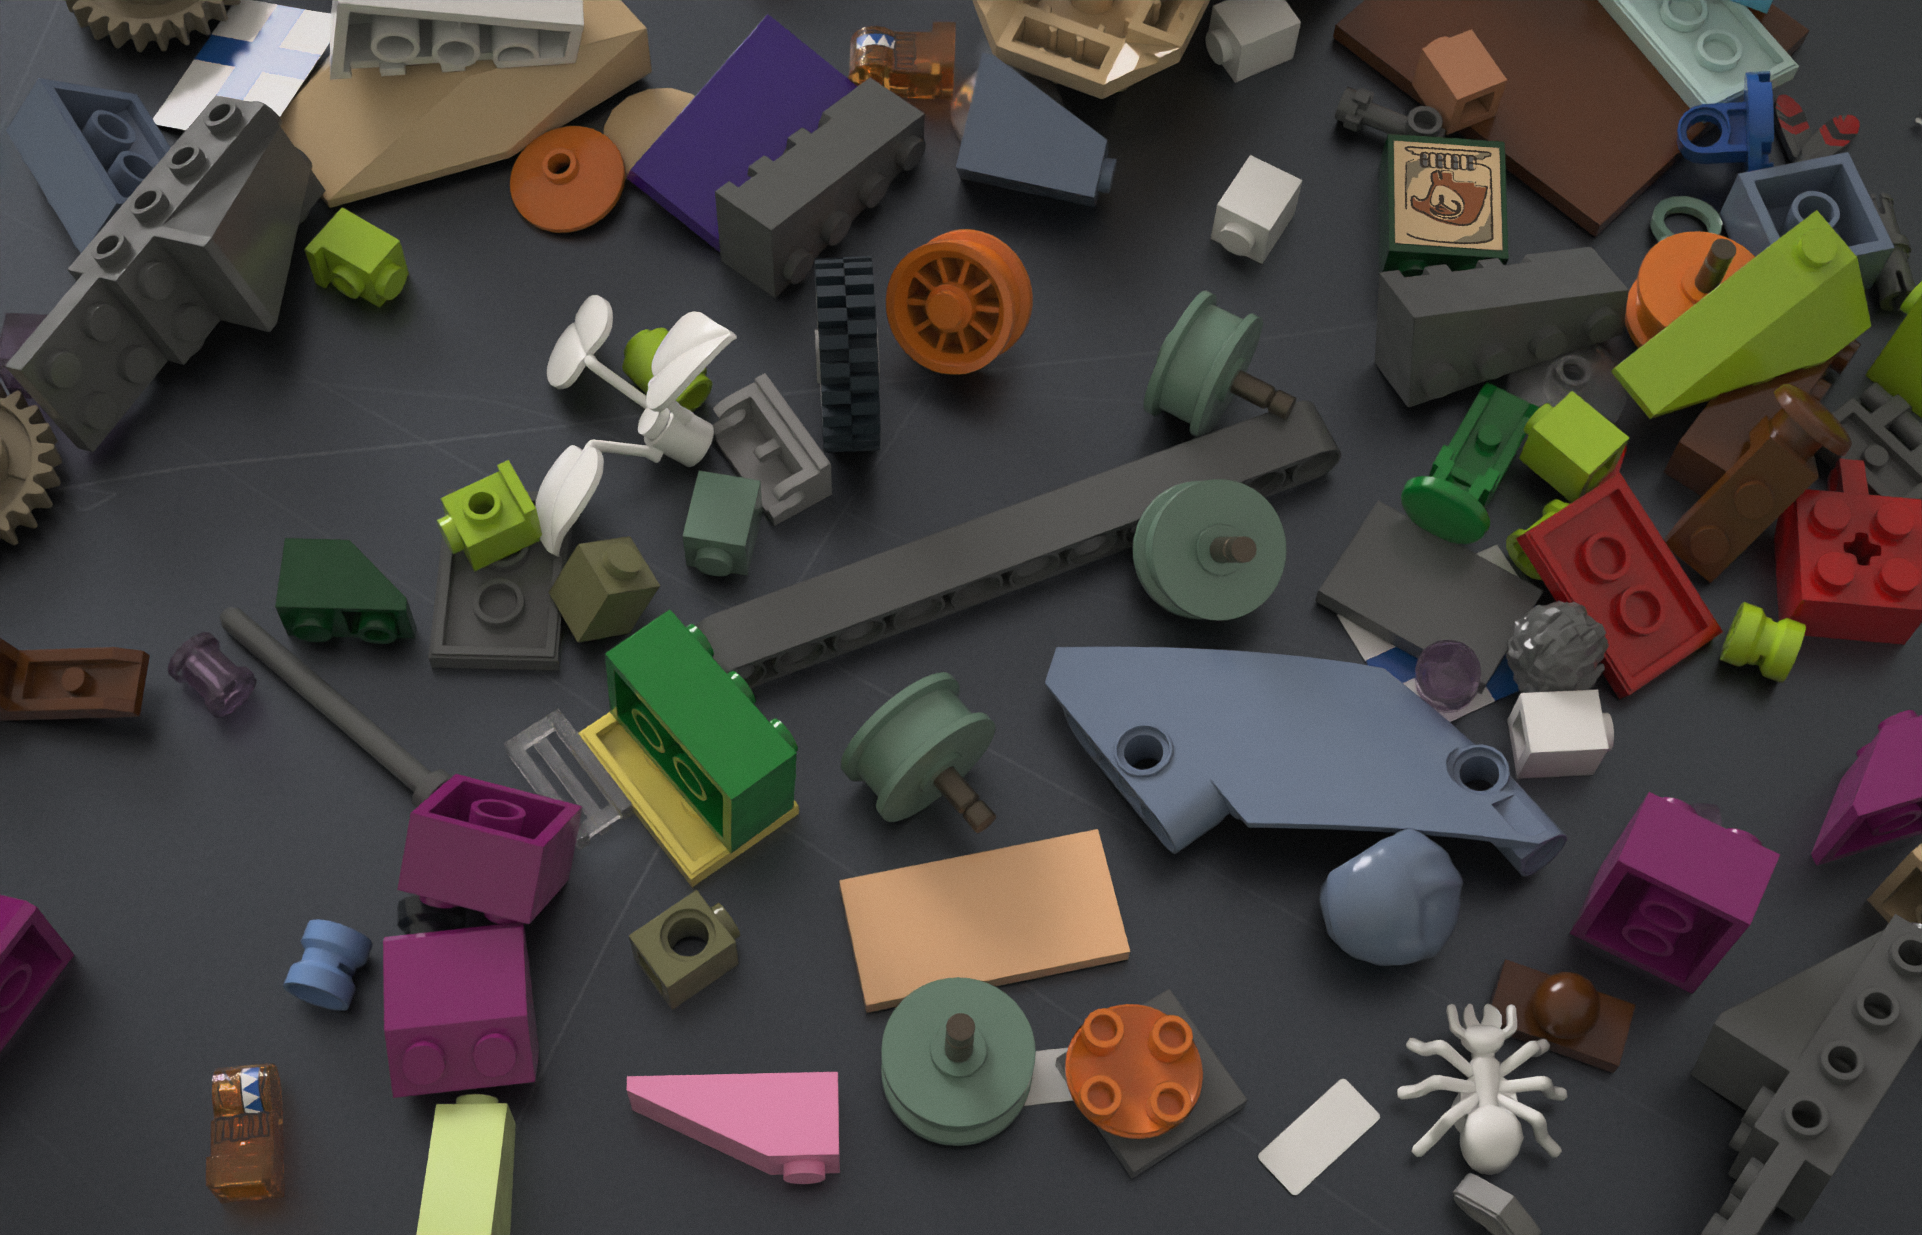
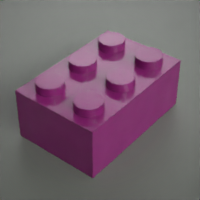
(1675, 892)

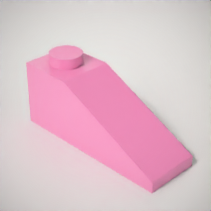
(764, 1119)

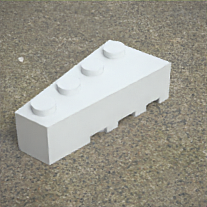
(452, 34)

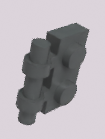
(1888, 463)

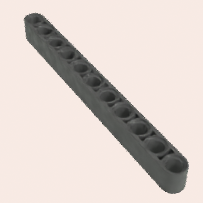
(1004, 548)

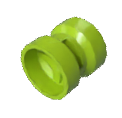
(1762, 642)

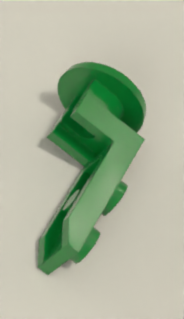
(1470, 469)

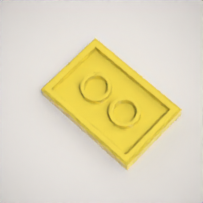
(660, 806)

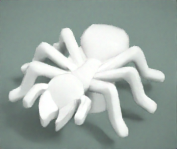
(1486, 1100)

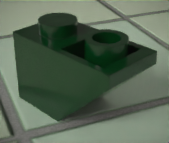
(337, 592)

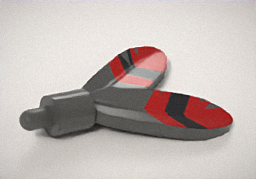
(1797, 136)

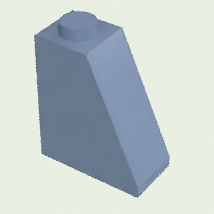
(1030, 141)

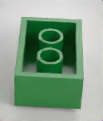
(702, 729)

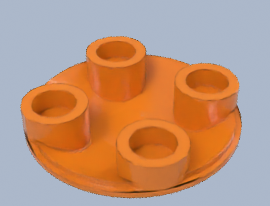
(1134, 1070)

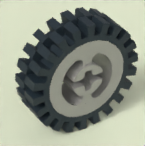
(847, 354)

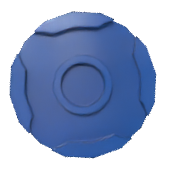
(1744, 127)

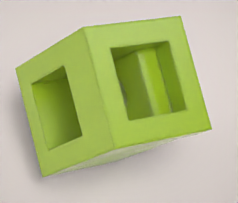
(357, 259)
(490, 518)

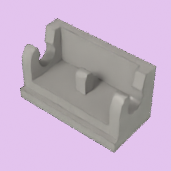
(772, 445)

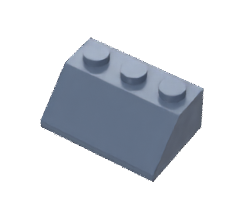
(86, 150)

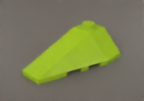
(1767, 319)

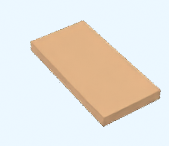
(984, 918)

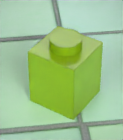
(1572, 446)

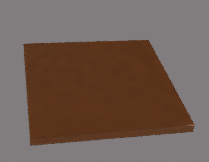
(1581, 102)

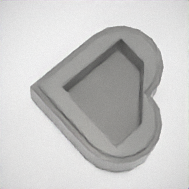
(1493, 1207)

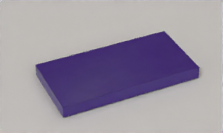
(739, 115)

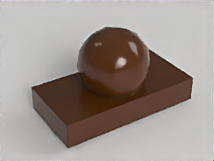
(1565, 1013)

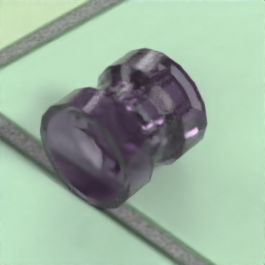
(1450, 665)

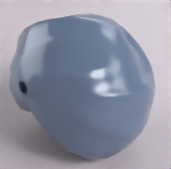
(1393, 901)

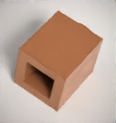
(1459, 80)

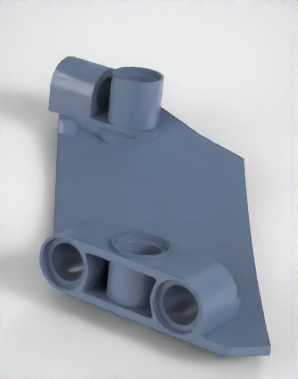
(1287, 748)

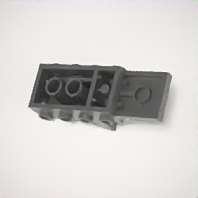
(186, 249)
(1811, 1070)

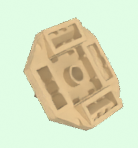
(1090, 42)

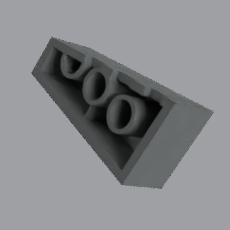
(817, 187)
(1492, 320)

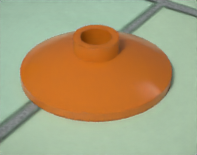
(579, 194)

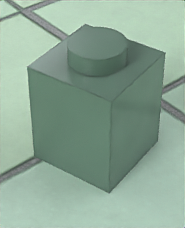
(722, 524)

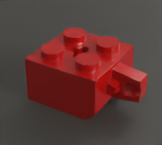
(1851, 561)

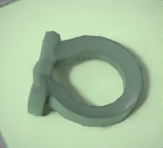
(1686, 205)

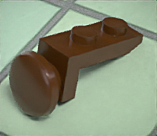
(1759, 483)
(71, 682)

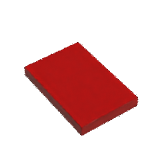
(1622, 571)

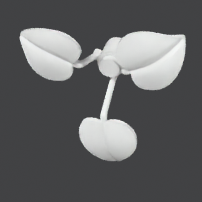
(664, 423)

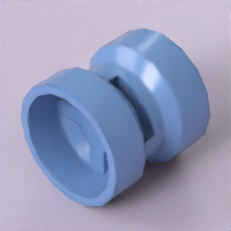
(328, 964)

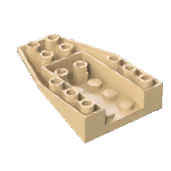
(428, 124)

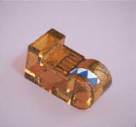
(905, 61)
(246, 1134)

